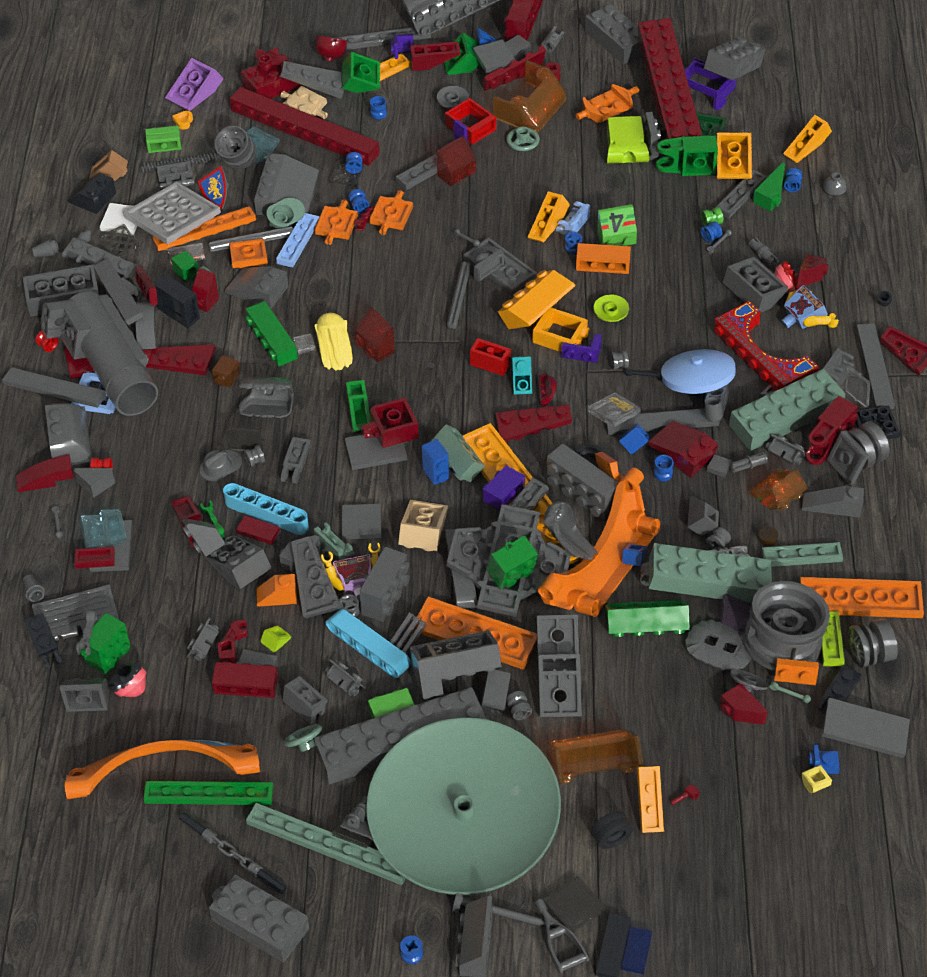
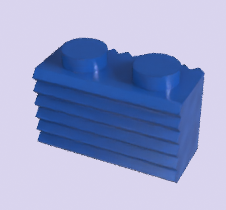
(435, 461)

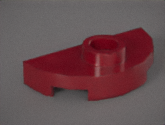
(547, 388)

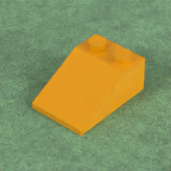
(734, 156)

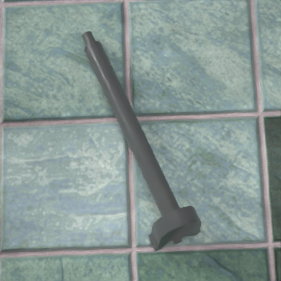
(460, 900)

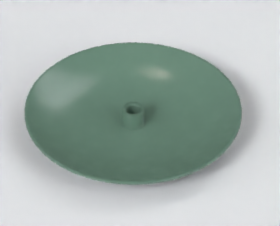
(456, 765)

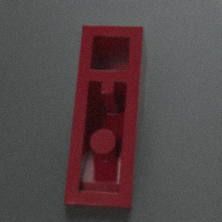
(430, 55)
(812, 270)

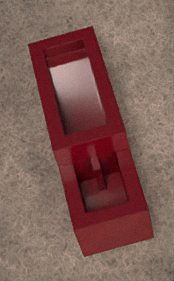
(45, 474)
(186, 509)

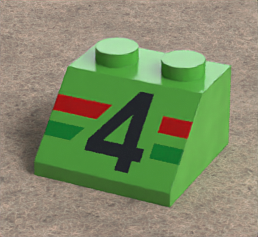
(617, 226)

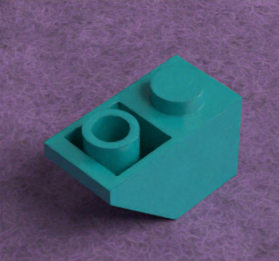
(522, 374)

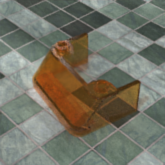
(539, 106)
(595, 753)

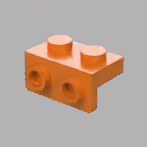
(796, 671)

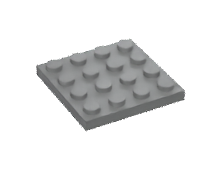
(172, 212)

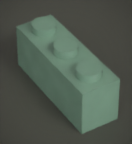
(461, 455)

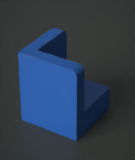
(634, 438)

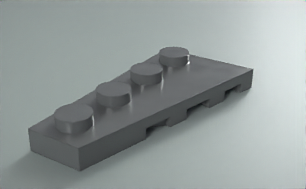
(314, 584)

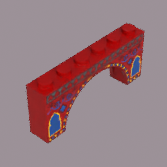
(735, 330)

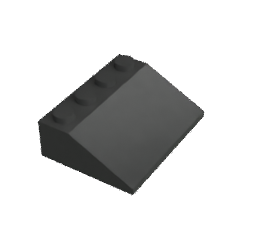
(285, 179)

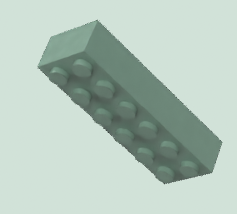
(784, 409)
(707, 572)

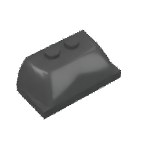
(69, 433)

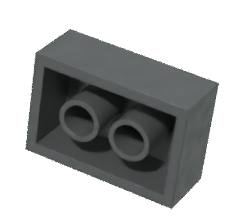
(384, 584)

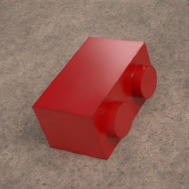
(490, 357)

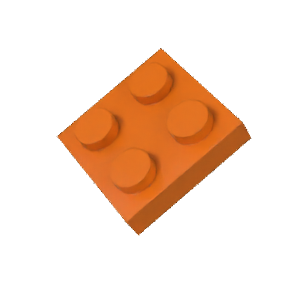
(248, 253)

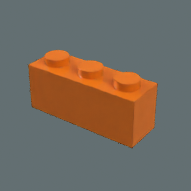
(603, 258)

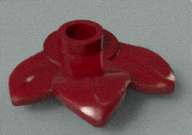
(269, 58)

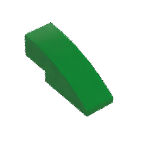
(358, 404)

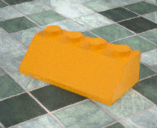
(534, 299)

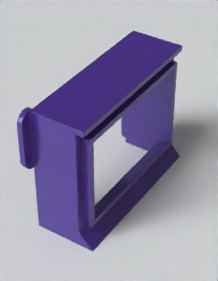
(719, 95)

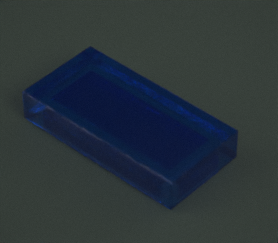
(637, 950)

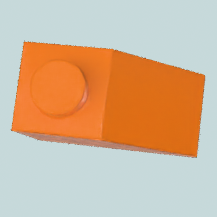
(278, 591)

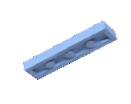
(297, 240)

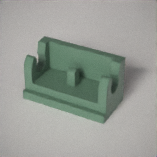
(332, 543)

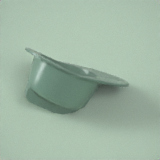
(285, 212)

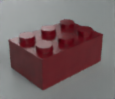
(267, 81)

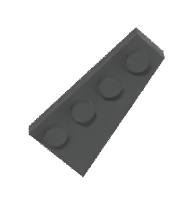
(313, 77)

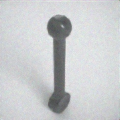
(475, 242)
(710, 249)
(55, 510)

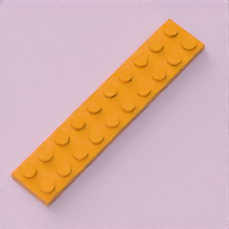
(495, 456)

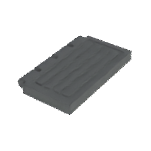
(68, 613)

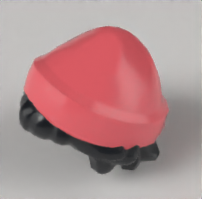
(129, 681)

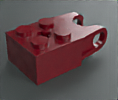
(836, 418)

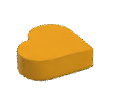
(183, 119)

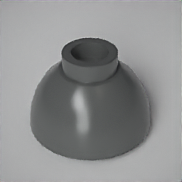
(835, 184)

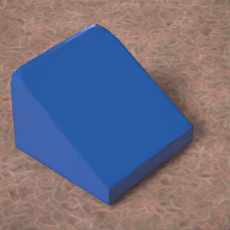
(634, 554)

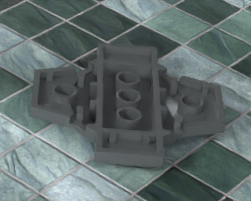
(473, 548)

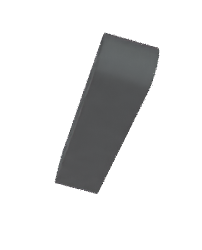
(463, 587)

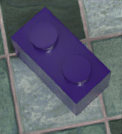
(503, 487)

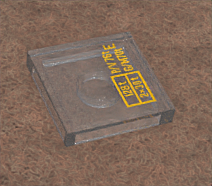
(613, 409)

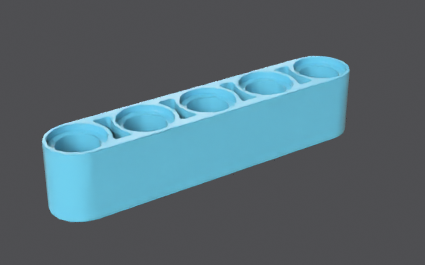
(266, 508)
(368, 643)

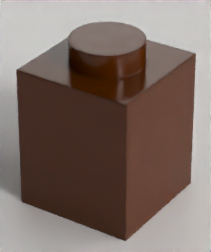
(226, 371)

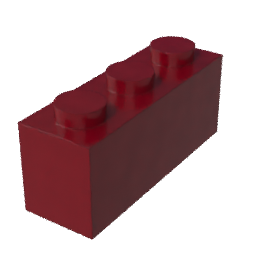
(245, 679)

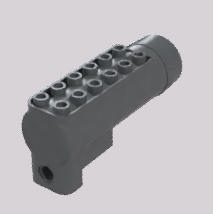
(434, 15)
(97, 332)

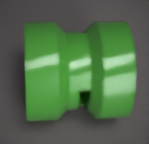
(712, 215)

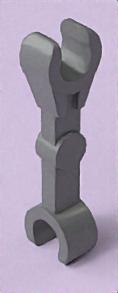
(84, 643)

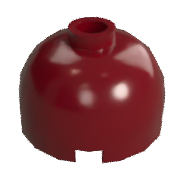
(330, 47)

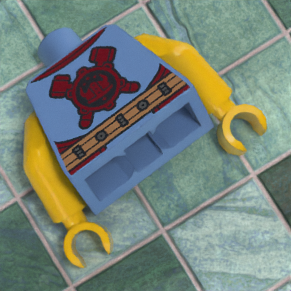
(806, 310)

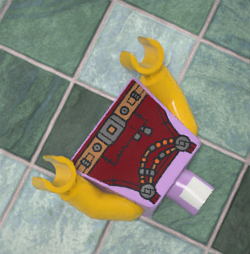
(350, 573)

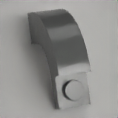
(147, 326)

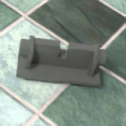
(793, 451)
(199, 647)
(338, 672)

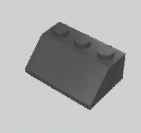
(754, 283)
(475, 938)

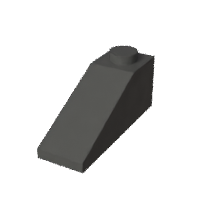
(836, 501)

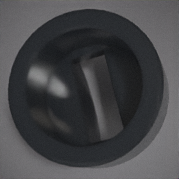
(886, 298)

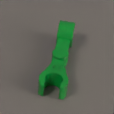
(209, 510)

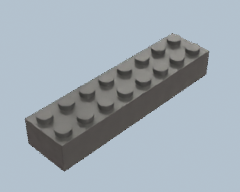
(365, 744)

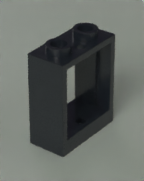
(177, 301)

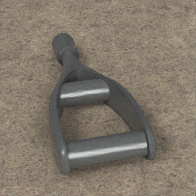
(555, 932)

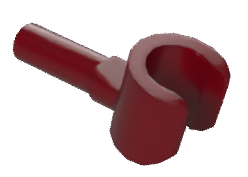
(690, 791)

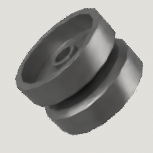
(873, 441)

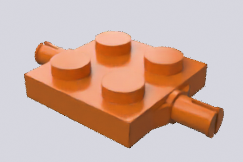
(391, 212)
(336, 222)

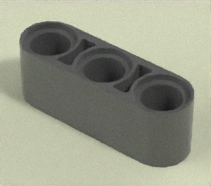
(716, 403)

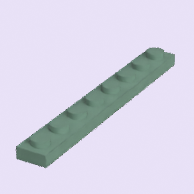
(321, 842)

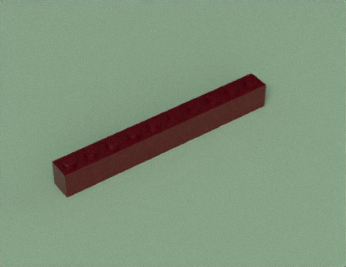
(303, 125)

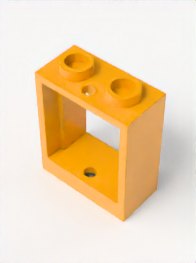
(544, 338)

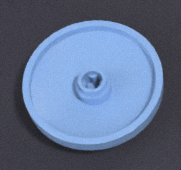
(698, 371)

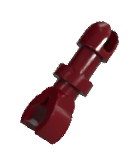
(364, 218)

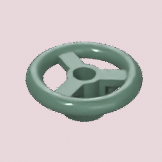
(523, 136)
(303, 737)

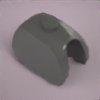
(268, 397)

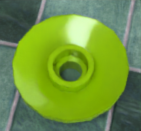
(611, 308)

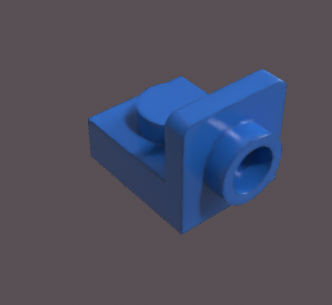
(827, 759)

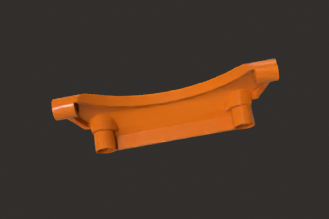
(595, 580)

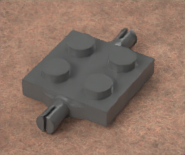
(651, 134)

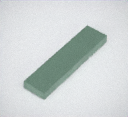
(803, 554)

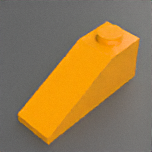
(808, 139)
(551, 211)

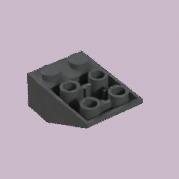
(239, 561)

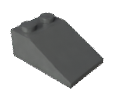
(259, 285)

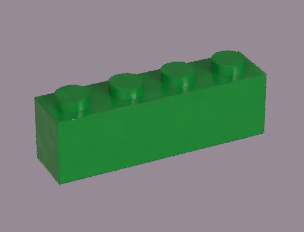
(271, 334)

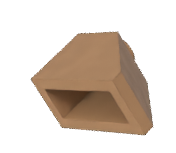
(110, 165)

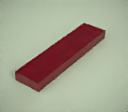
(146, 285)

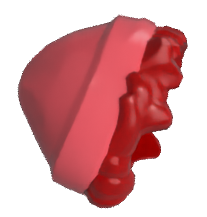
(787, 275)

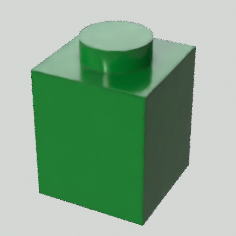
(185, 266)

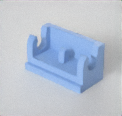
(575, 219)

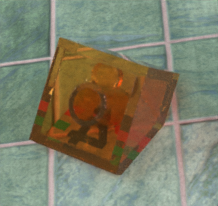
(779, 489)

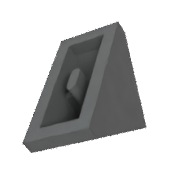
(95, 479)

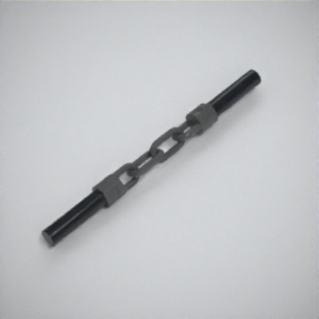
(254, 868)

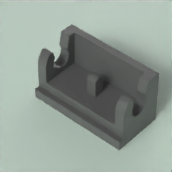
(837, 366)
(495, 692)
(304, 699)

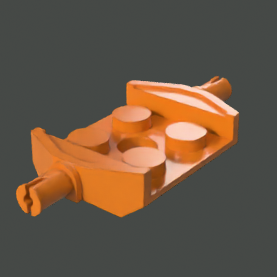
(598, 107)

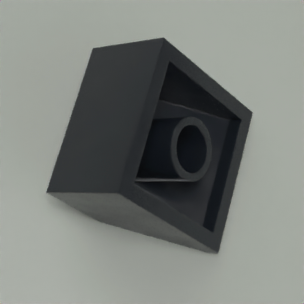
(94, 193)

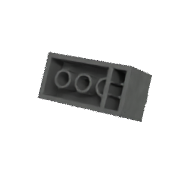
(452, 658)

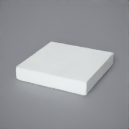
(115, 217)

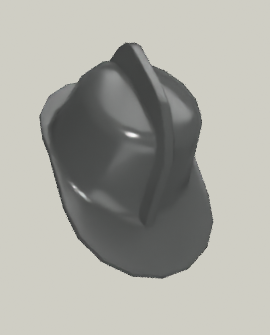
(219, 464)

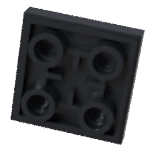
(882, 417)

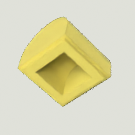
(816, 779)

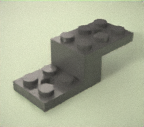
(559, 666)

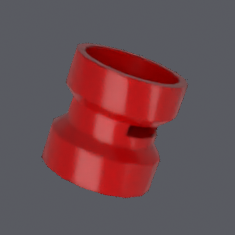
(101, 463)

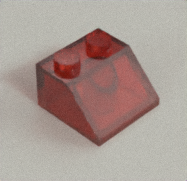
(455, 161)
(375, 336)

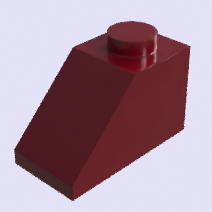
(205, 289)
(742, 706)

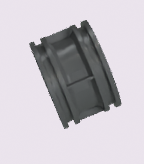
(786, 624)

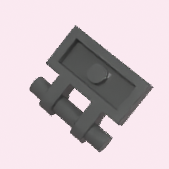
(175, 171)

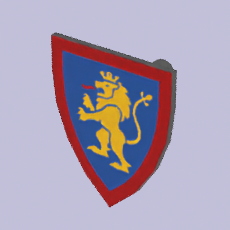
(215, 187)

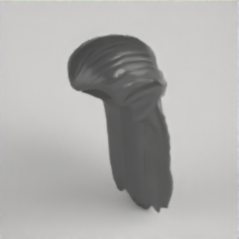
(562, 524)

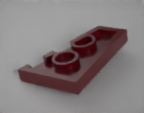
(906, 348)

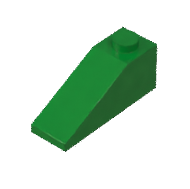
(769, 192)

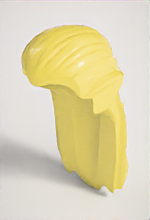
(333, 341)

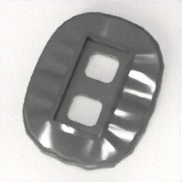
(715, 654)

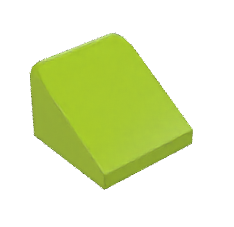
(275, 638)

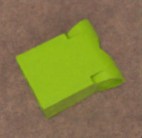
(626, 140)

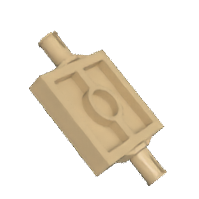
(306, 101)

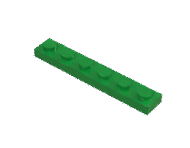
(208, 793)

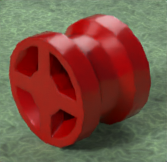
(47, 344)

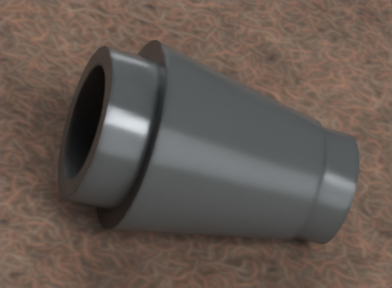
(47, 248)
(33, 590)

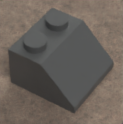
(85, 694)

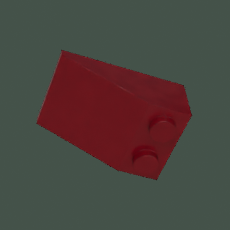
(686, 447)

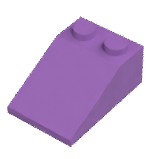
(194, 85)

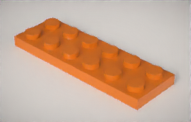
(869, 596)
(450, 621)

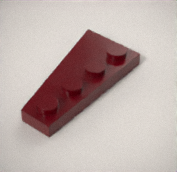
(514, 70)
(182, 359)
(522, 422)

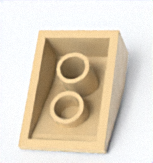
(422, 525)

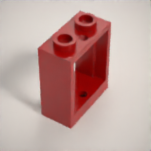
(479, 130)

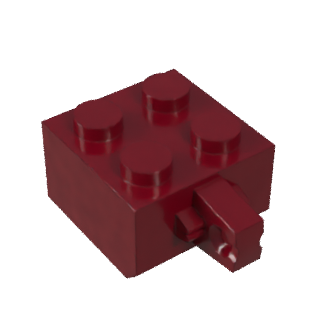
(391, 423)

